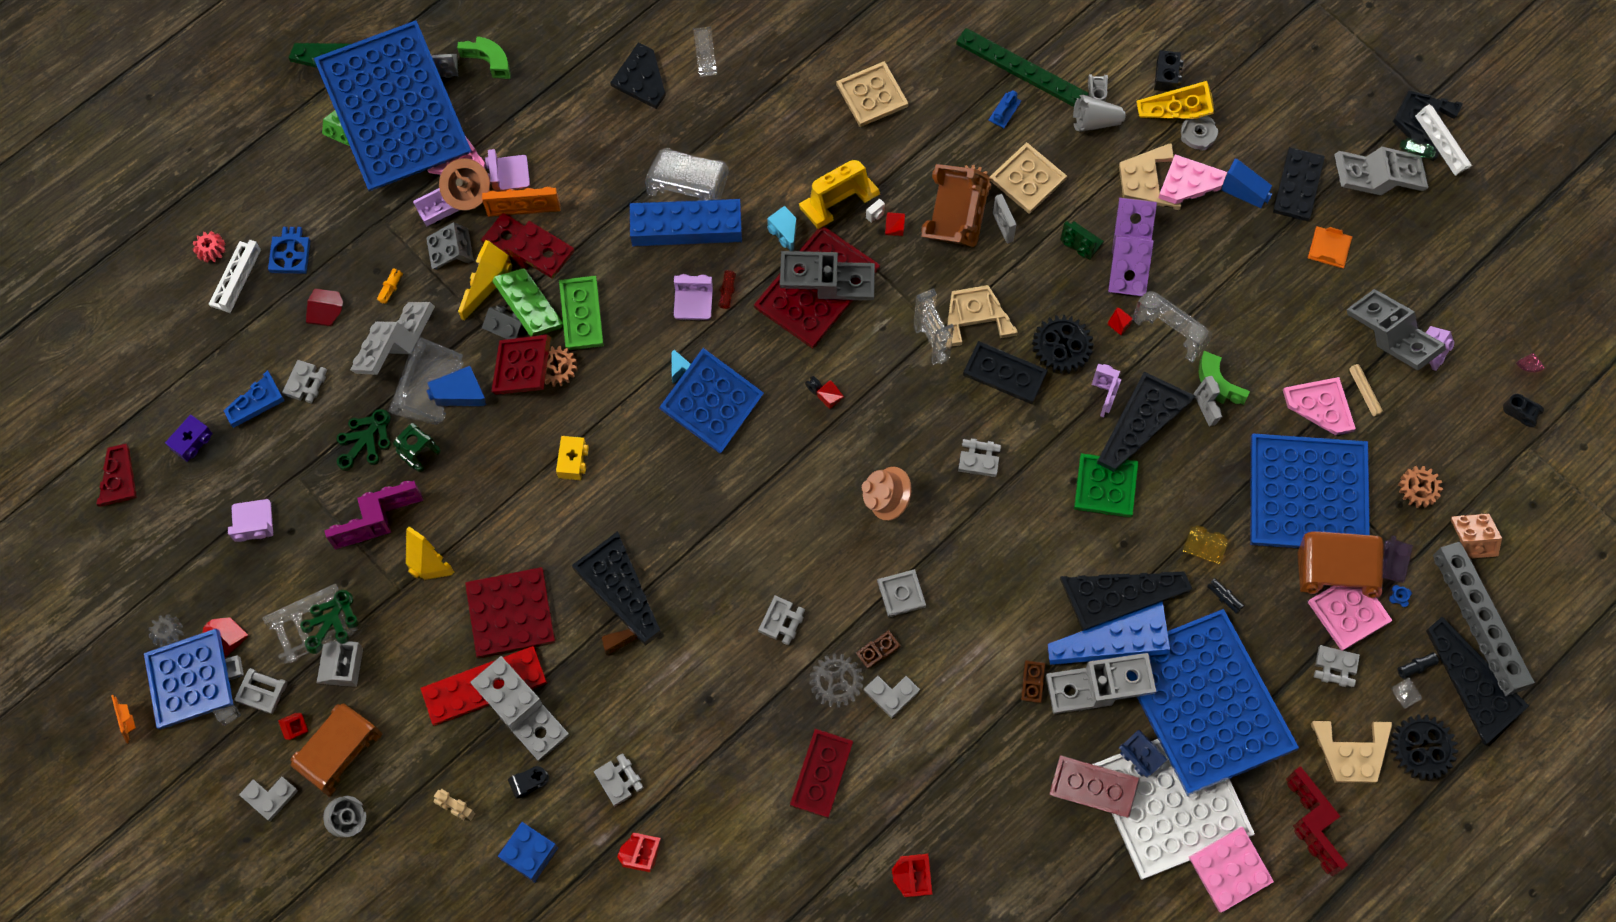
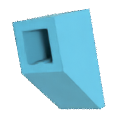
(784, 227)

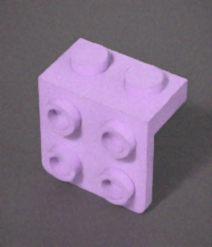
(507, 172)
(693, 297)
(1107, 378)
(251, 520)

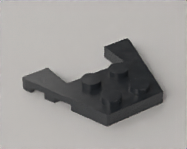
(1412, 105)

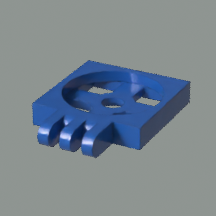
(291, 239)

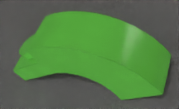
(488, 51)
(1210, 366)

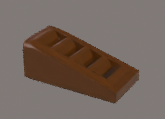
(617, 640)

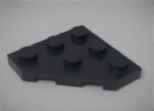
(641, 77)

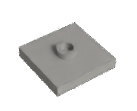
(1004, 218)
(901, 593)

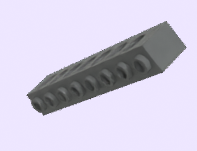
(1490, 625)

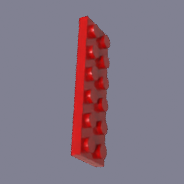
(458, 697)

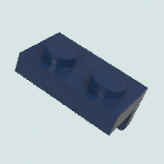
(1142, 754)

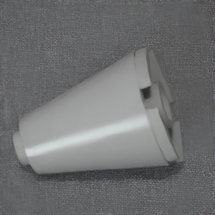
(1096, 114)

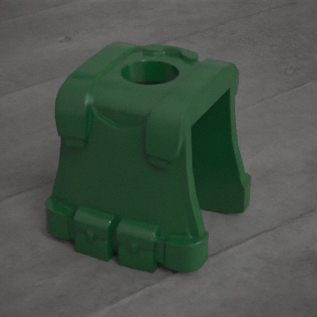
(409, 452)

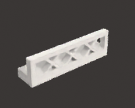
(1443, 140)
(237, 278)

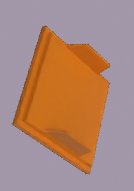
(1330, 246)
(124, 719)

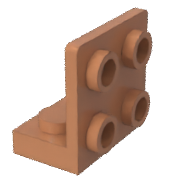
(1478, 535)

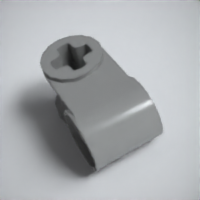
(1098, 86)

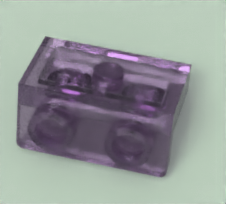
(1396, 559)

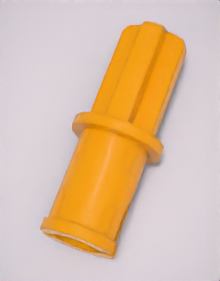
(389, 286)

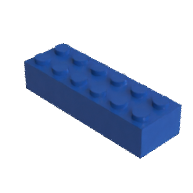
(685, 222)

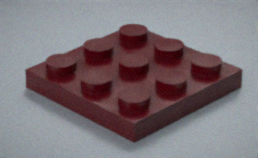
(521, 364)

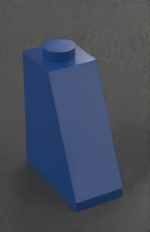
(1246, 185)
(456, 389)

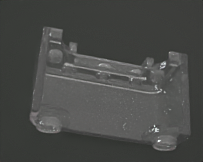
(686, 175)
(1156, 306)
(423, 365)

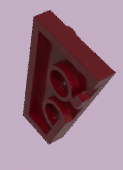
(118, 477)

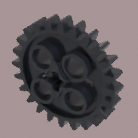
(1047, 350)
(1428, 765)

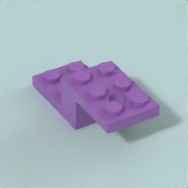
(1132, 246)

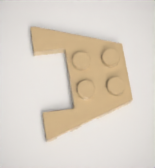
(1140, 176)
(975, 307)
(1353, 760)

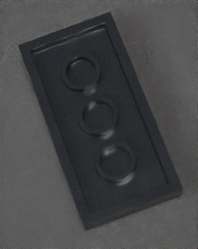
(1298, 184)
(1005, 372)

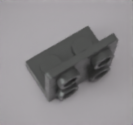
(449, 244)

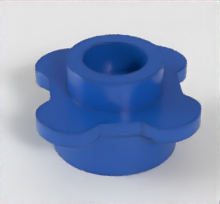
(1406, 593)

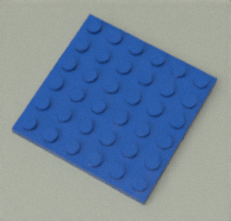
(1307, 488)

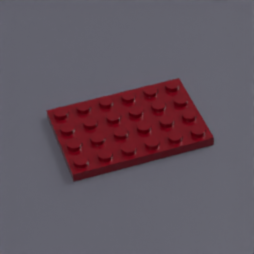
(800, 309)

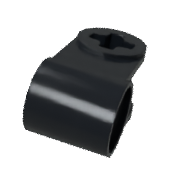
(1525, 409)
(525, 782)

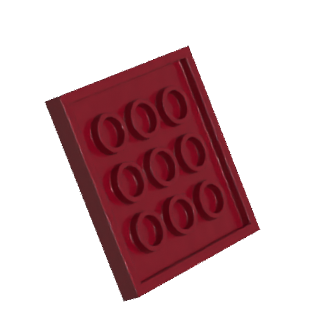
(509, 612)

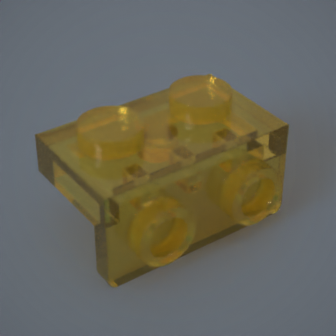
(1205, 544)

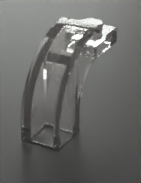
(705, 51)

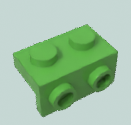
(333, 128)

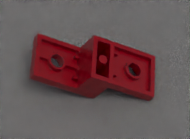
(529, 245)
(1311, 826)

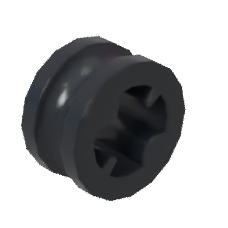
(813, 385)

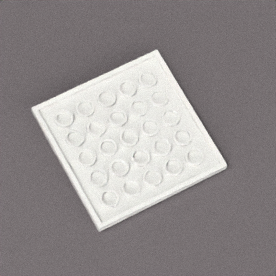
(1169, 824)

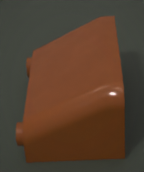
(957, 205)
(1341, 561)
(334, 747)

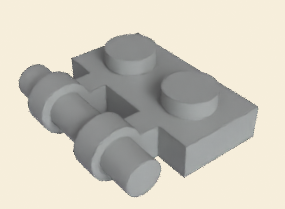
(300, 378)
(979, 463)
(775, 618)
(1339, 661)
(613, 783)

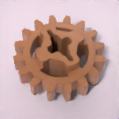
(565, 368)
(1418, 478)

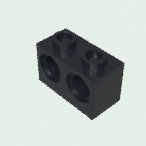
(1165, 70)

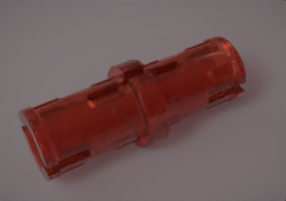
(727, 289)

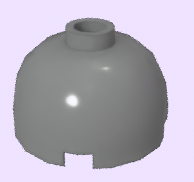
(344, 816)

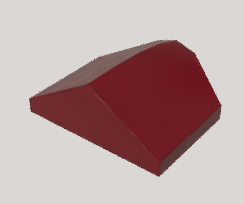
(323, 307)

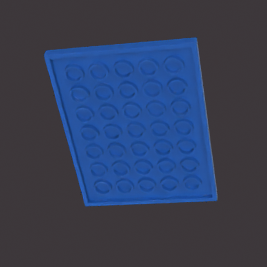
(392, 105)
(1212, 706)

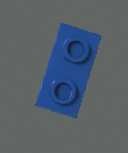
(1005, 109)

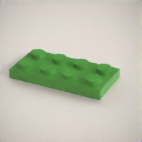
(527, 302)
(581, 313)

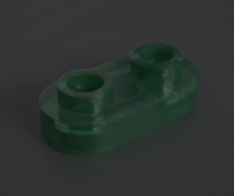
(1409, 145)

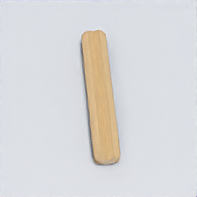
(1366, 390)

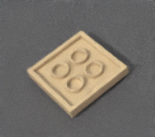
(872, 94)
(1028, 178)

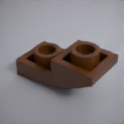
(878, 649)
(1032, 681)

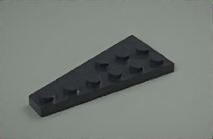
(1146, 413)
(614, 580)
(1115, 595)
(1474, 682)

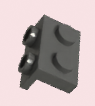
(502, 322)

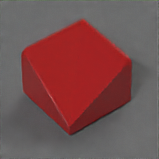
(895, 224)
(1120, 321)
(829, 394)
(293, 726)

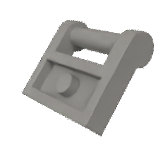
(258, 697)

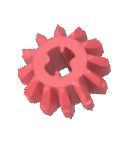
(209, 246)

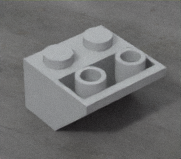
(340, 664)

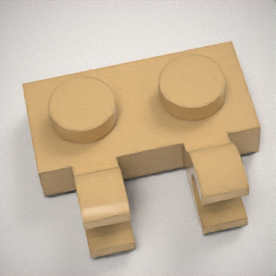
(458, 807)

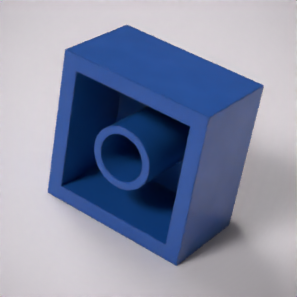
(528, 852)

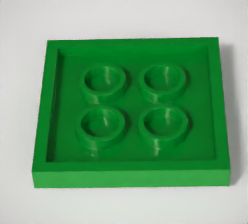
(1104, 490)

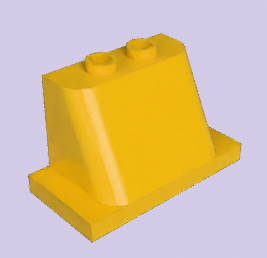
(835, 187)

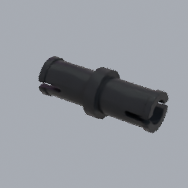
(1225, 596)
(1418, 665)

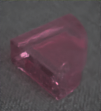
(1530, 363)

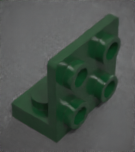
(1080, 239)

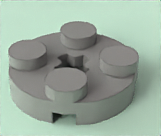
(1195, 140)

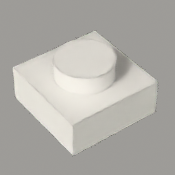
(875, 211)

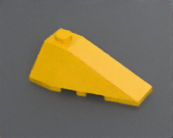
(1186, 102)
(491, 263)
(423, 559)

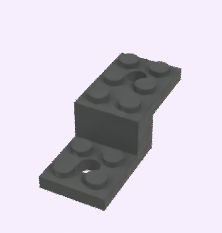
(827, 275)
(1396, 329)

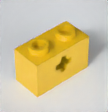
(568, 448)

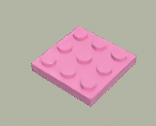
(1348, 614)
(1231, 869)

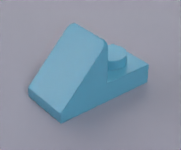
(679, 366)

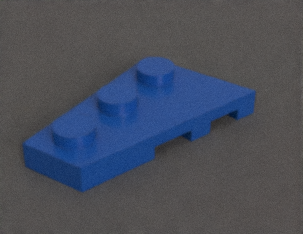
(258, 399)

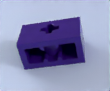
(180, 442)

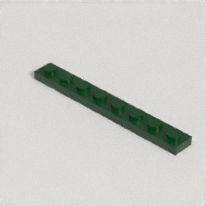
(1020, 67)

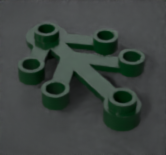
(364, 437)
(328, 620)

